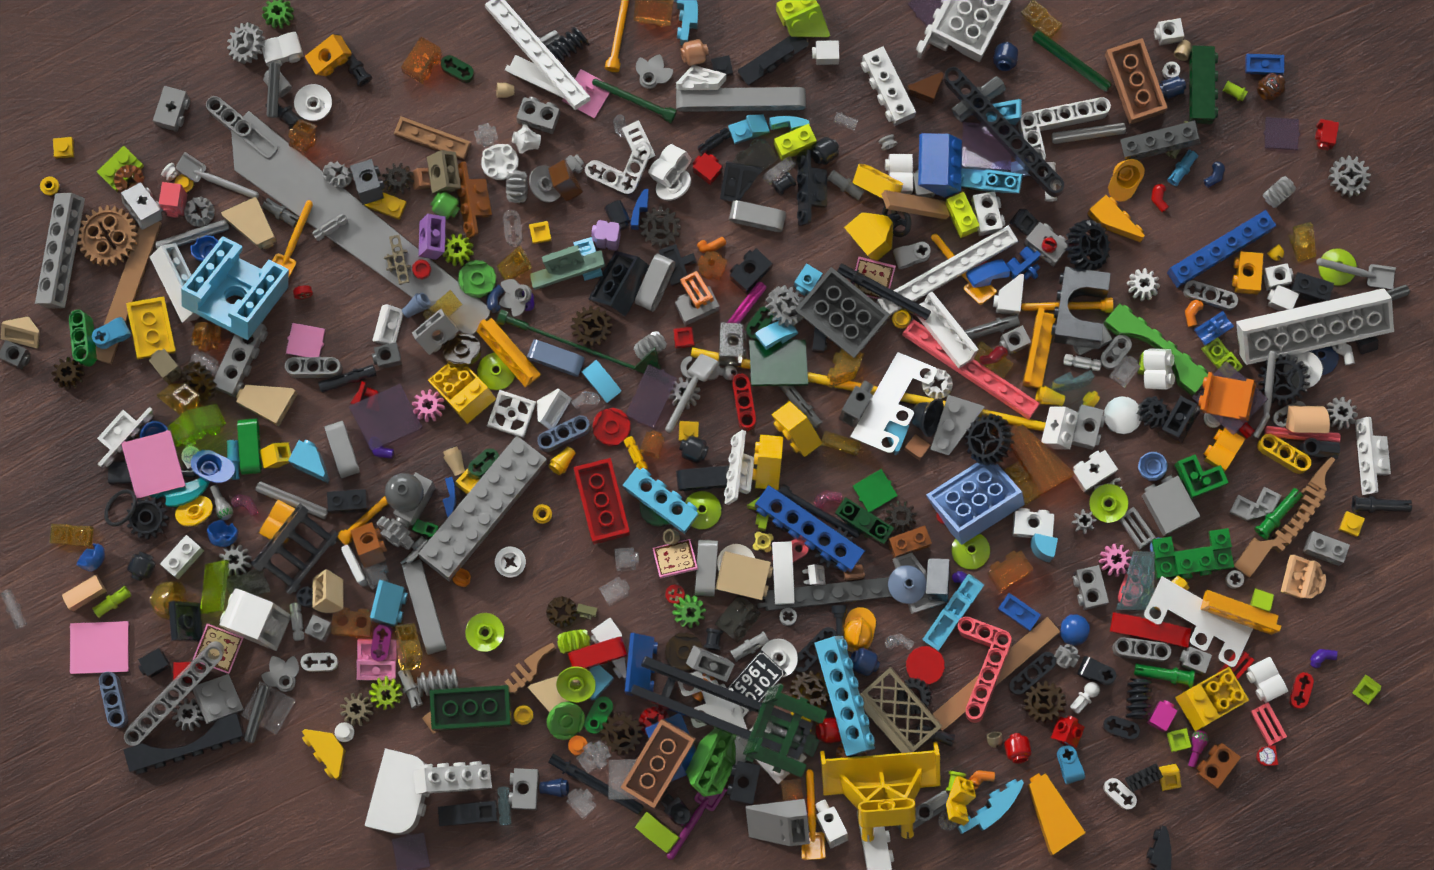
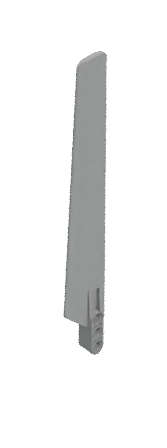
(293, 180)

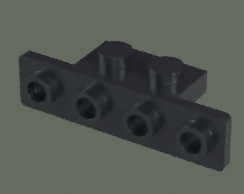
(772, 58)
(811, 187)

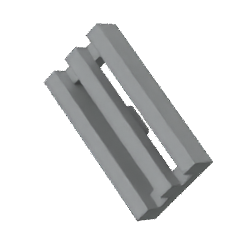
(1145, 541)

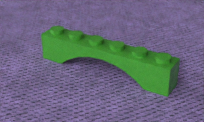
(1187, 373)

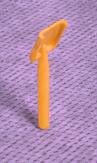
(285, 260)
(979, 294)
(816, 848)

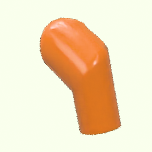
(712, 246)

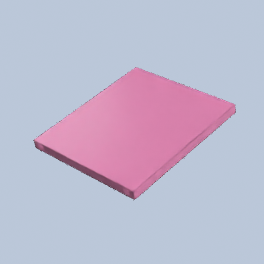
(153, 464)
(99, 647)

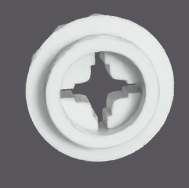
(935, 392)
(509, 552)

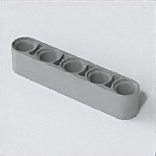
(424, 607)

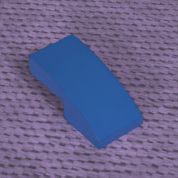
(640, 206)
(986, 272)
(450, 502)

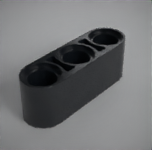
(702, 478)

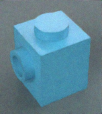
(807, 280)

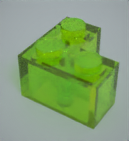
(196, 424)

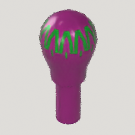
(1199, 741)

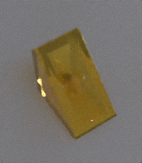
(514, 264)

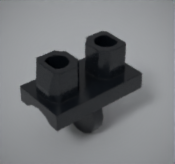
(676, 810)

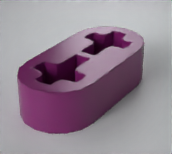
(385, 643)

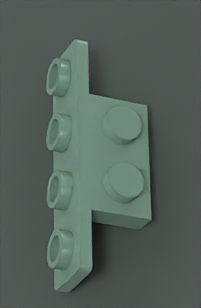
(566, 265)

